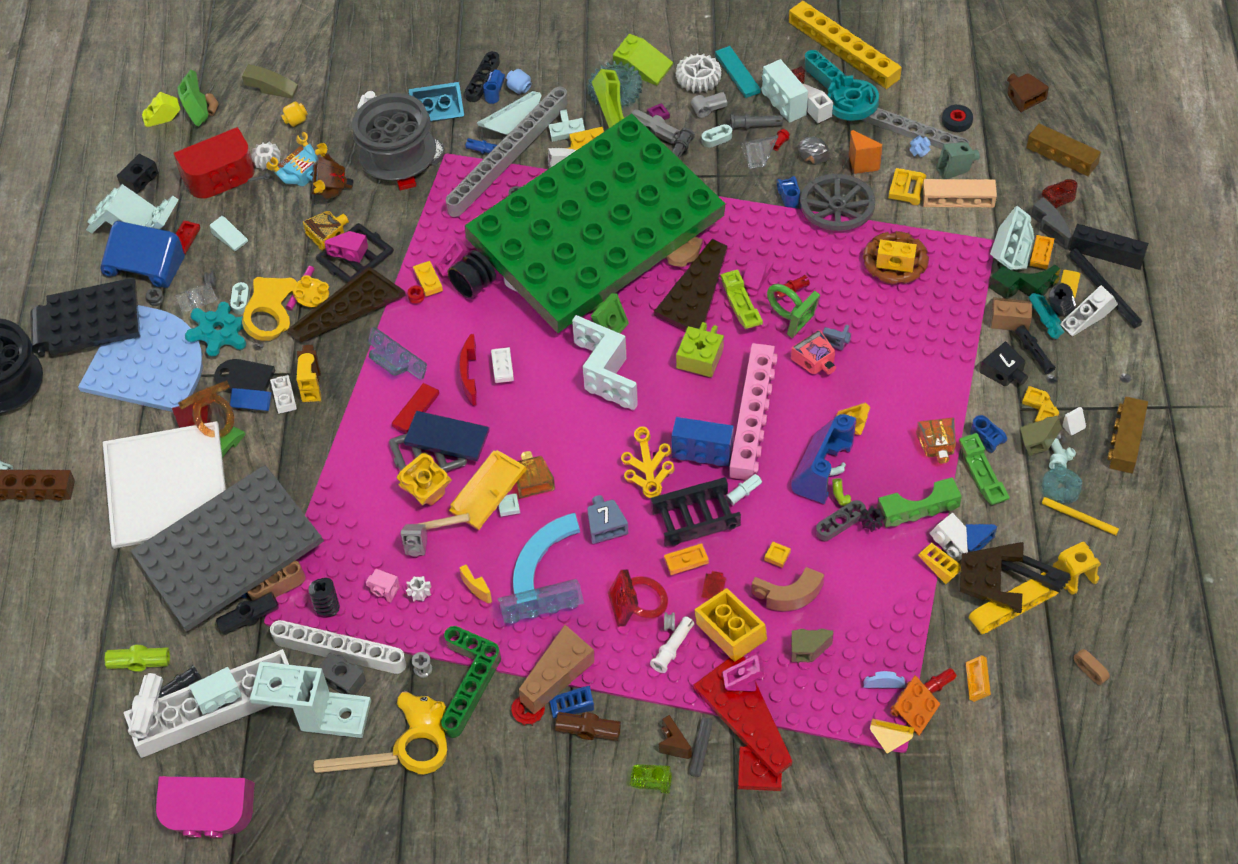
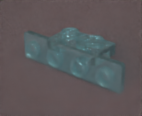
(394, 356)

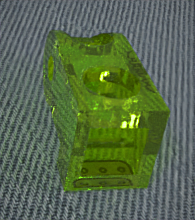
(651, 777)

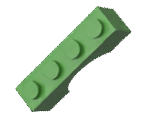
(900, 510)

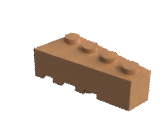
(557, 668)

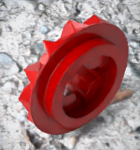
(519, 713)

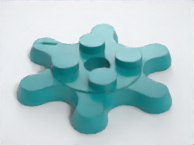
(216, 338)

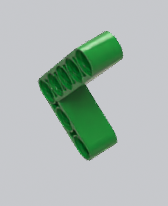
(471, 679)

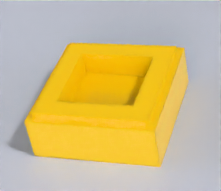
(777, 554)

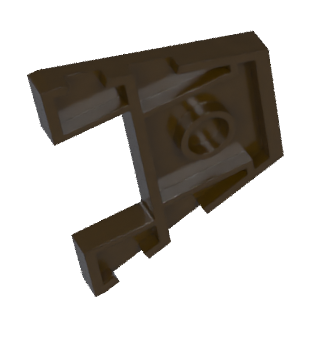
(982, 574)

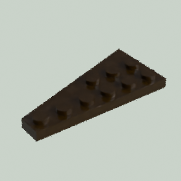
(693, 293)
(354, 299)

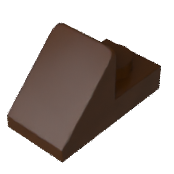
(675, 742)

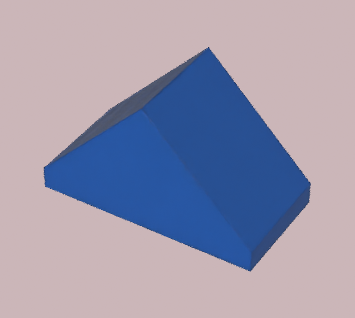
(979, 535)

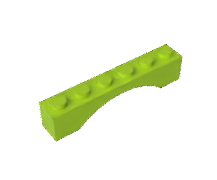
(608, 93)

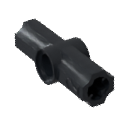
(256, 609)

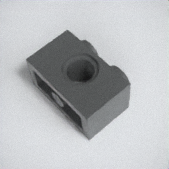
(346, 684)

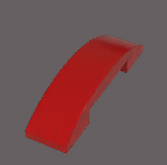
(468, 353)

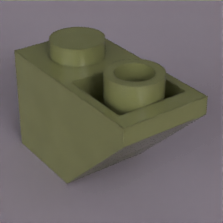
(1041, 434)
(809, 644)

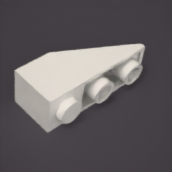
(818, 104)
(1089, 311)

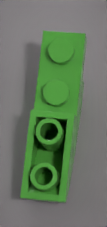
(192, 98)

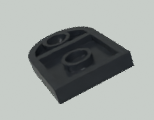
(245, 375)

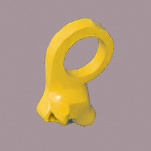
(268, 298)
(424, 719)

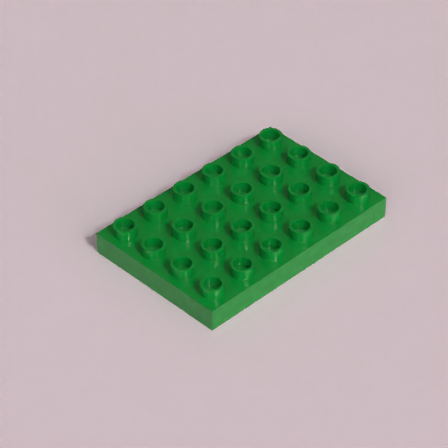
(594, 222)

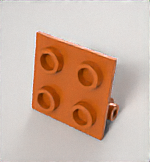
(915, 705)

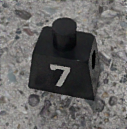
(1004, 366)

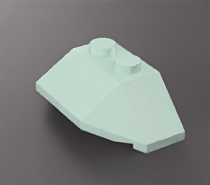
(510, 116)
(1014, 240)

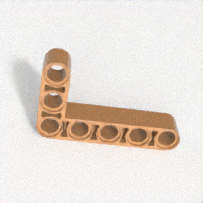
(280, 582)

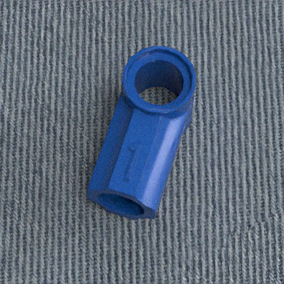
(493, 86)

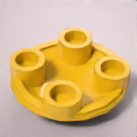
(310, 291)

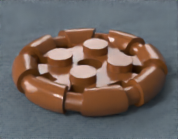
(894, 276)

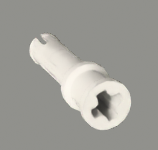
(668, 651)

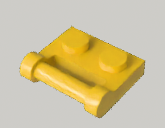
(901, 184)

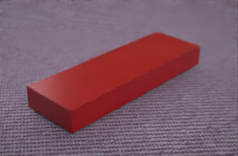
(419, 402)

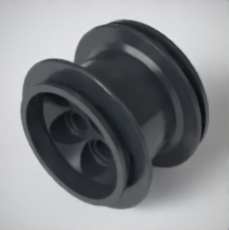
(19, 367)

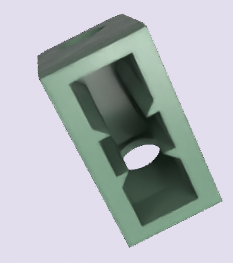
(956, 159)

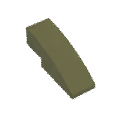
(269, 81)

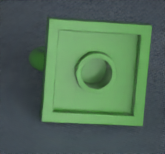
(801, 312)
(610, 314)

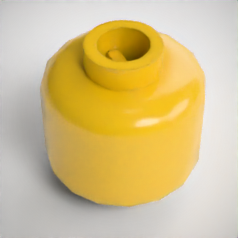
(294, 114)

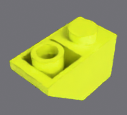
(161, 110)

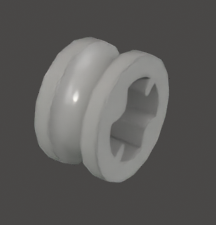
(669, 621)

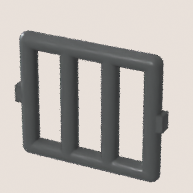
(399, 461)

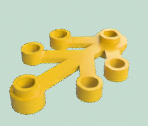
(647, 465)

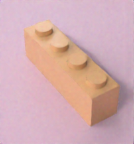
(959, 193)

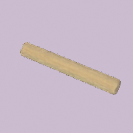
(355, 762)

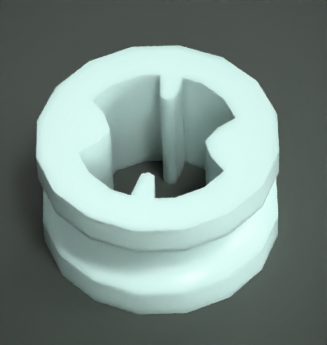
(1058, 460)

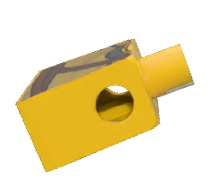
(324, 227)

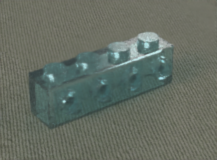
(540, 601)

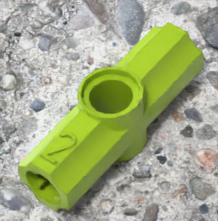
(137, 658)

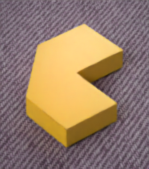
(1040, 400)

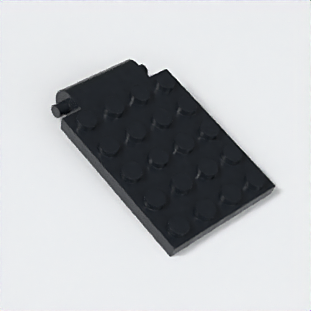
(86, 318)

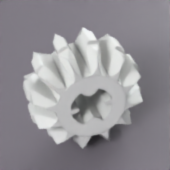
(263, 154)

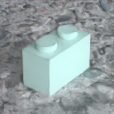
(215, 690)

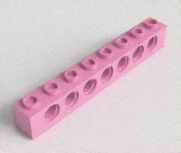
(752, 412)

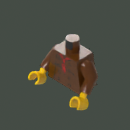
(328, 175)

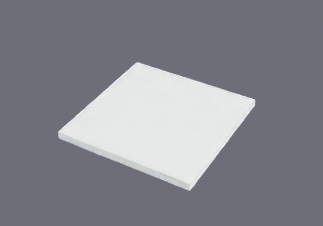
(159, 480)

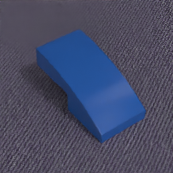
(250, 399)

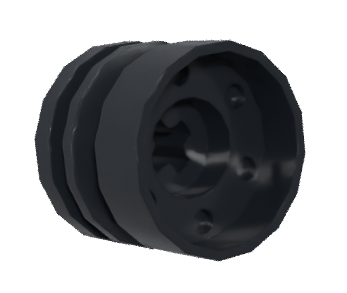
(471, 274)

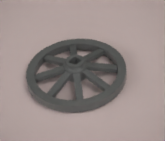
(837, 204)

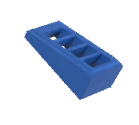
(569, 696)

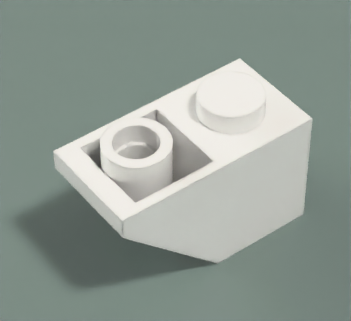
(951, 536)

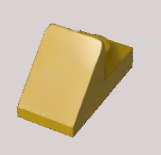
(860, 412)

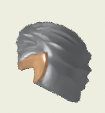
(813, 150)

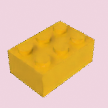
(730, 624)

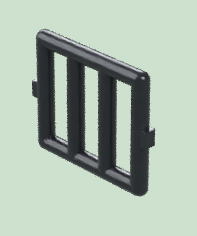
(375, 260)

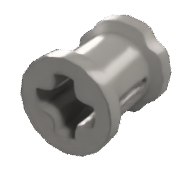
(422, 664)

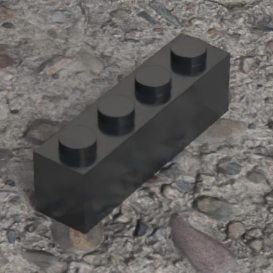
(1109, 246)

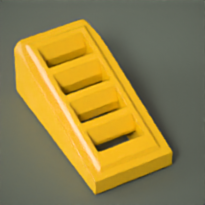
(949, 563)

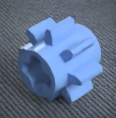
(920, 146)

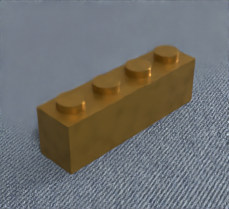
(1063, 149)
(1128, 435)

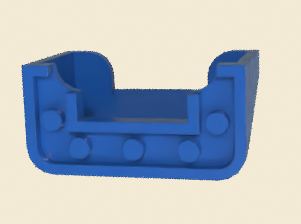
(142, 252)
(813, 471)

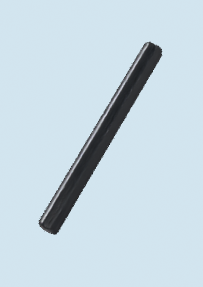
(1098, 280)

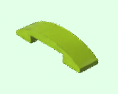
(740, 300)

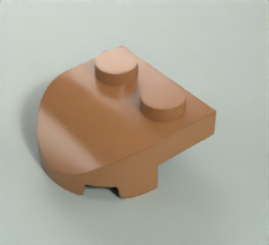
(685, 253)

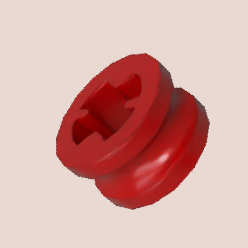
(411, 294)

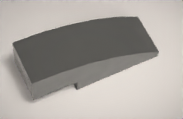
(1052, 222)

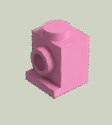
(383, 584)

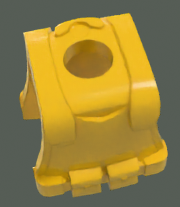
(1076, 561)

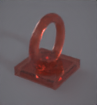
(624, 597)

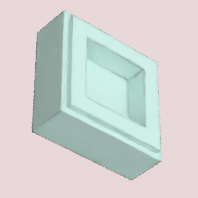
(509, 505)

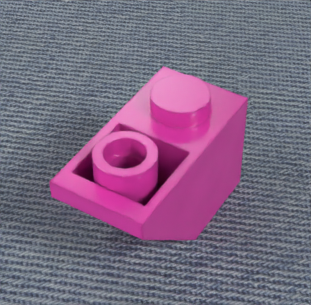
(347, 246)

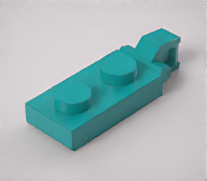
(1047, 315)

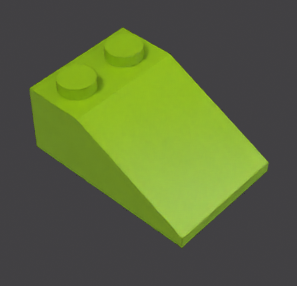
(644, 57)

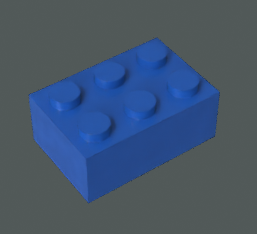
(702, 441)

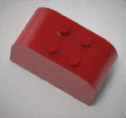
(215, 164)

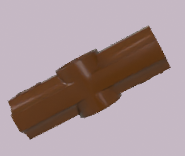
(588, 726)

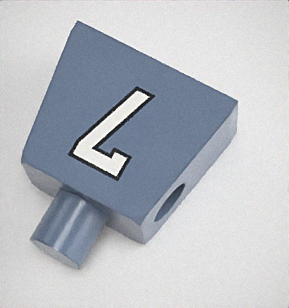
(605, 520)

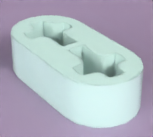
(716, 136)
(236, 298)

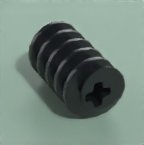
(1062, 299)
(324, 597)

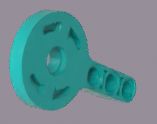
(843, 88)

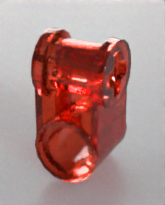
(1061, 192)

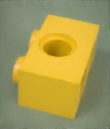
(896, 255)

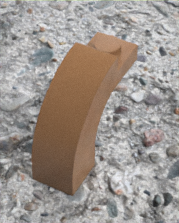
(791, 596)

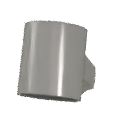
(704, 105)

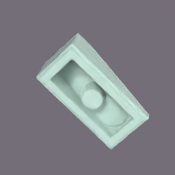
(227, 233)

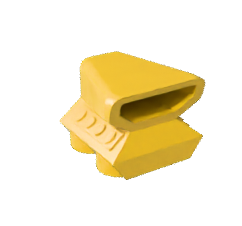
(424, 479)

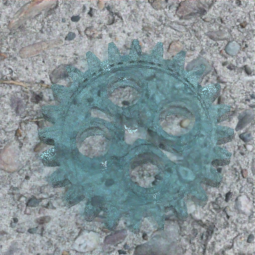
(629, 83)

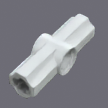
(145, 705)

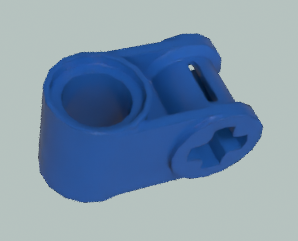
(789, 192)
(989, 433)

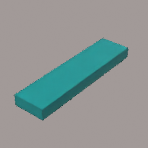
(737, 72)

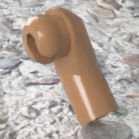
(213, 104)

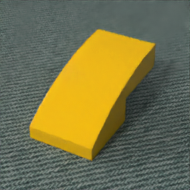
(476, 586)

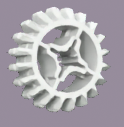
(698, 73)

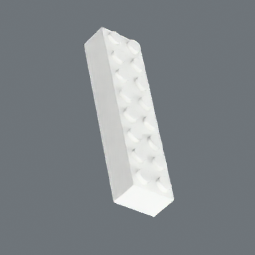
(182, 719)

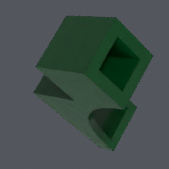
(1008, 282)

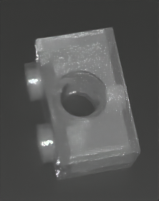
(195, 297)

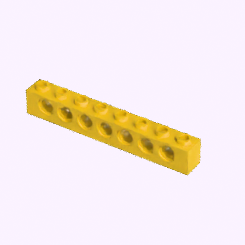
(845, 44)

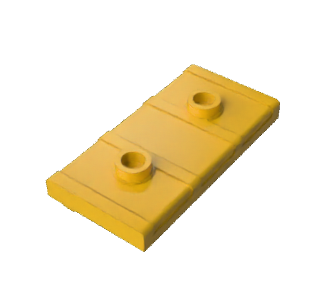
(487, 488)

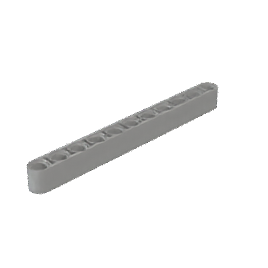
(506, 152)

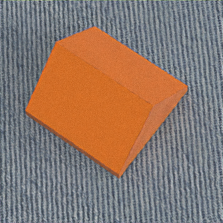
(864, 153)

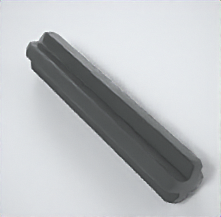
(701, 747)

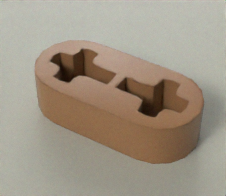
(1091, 667)

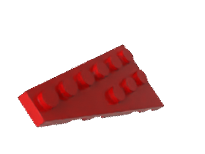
(746, 716)

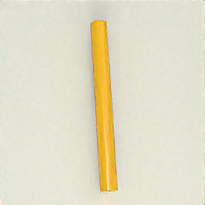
(1080, 516)

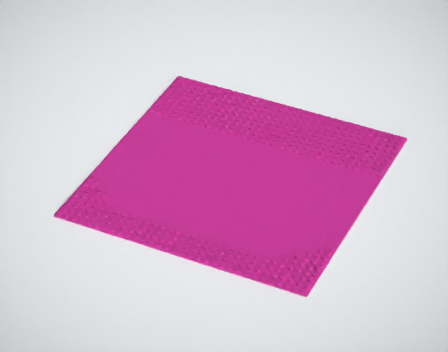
(905, 359)

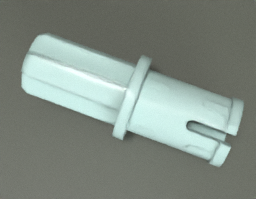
(743, 489)

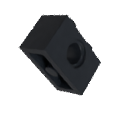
(138, 173)

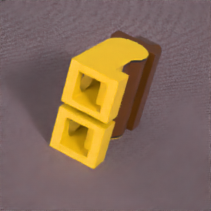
(308, 374)

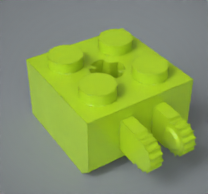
(700, 350)

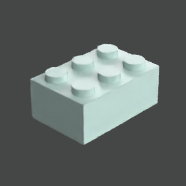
(784, 91)

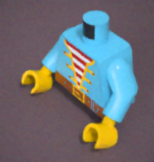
(297, 166)

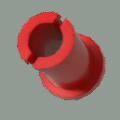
(783, 137)

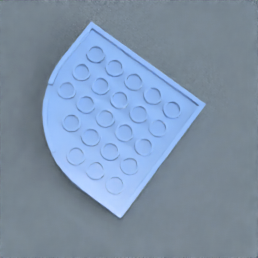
(148, 369)

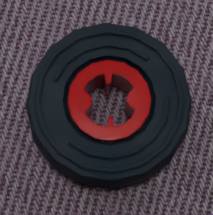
(950, 116)

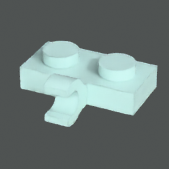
(562, 129)

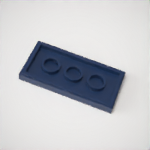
(446, 436)

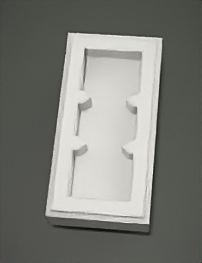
(502, 365)

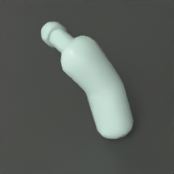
(838, 470)

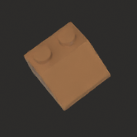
(1010, 313)

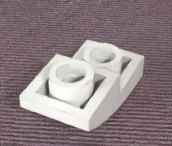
(283, 394)

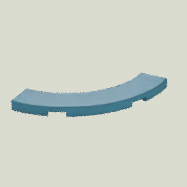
(536, 548)

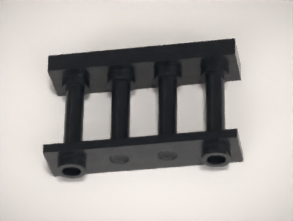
(691, 495)

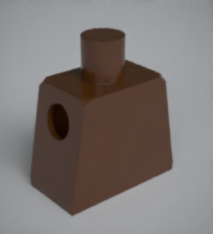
(1026, 91)

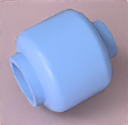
(518, 81)

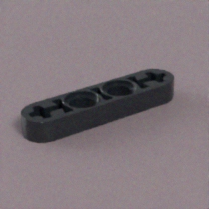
(480, 76)

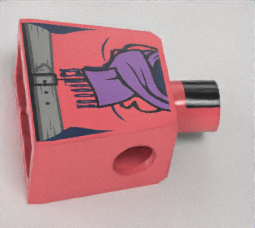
(814, 354)

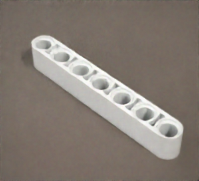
(331, 640)

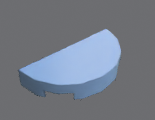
(884, 679)

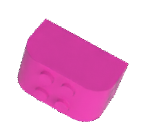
(205, 805)

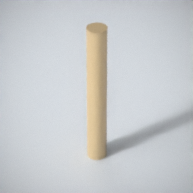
(447, 521)

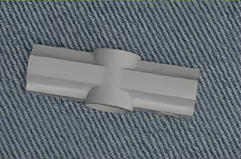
(657, 126)

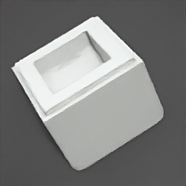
(1074, 421)

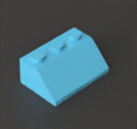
(440, 100)

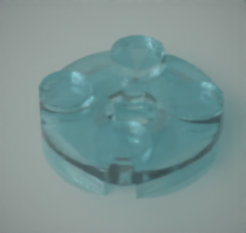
(1064, 476)

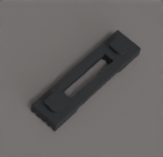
(1054, 579)

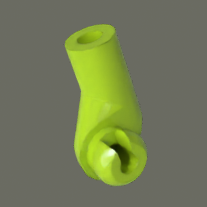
(838, 492)

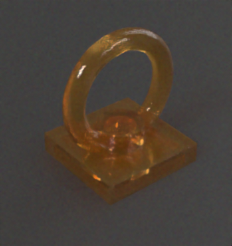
(204, 398)

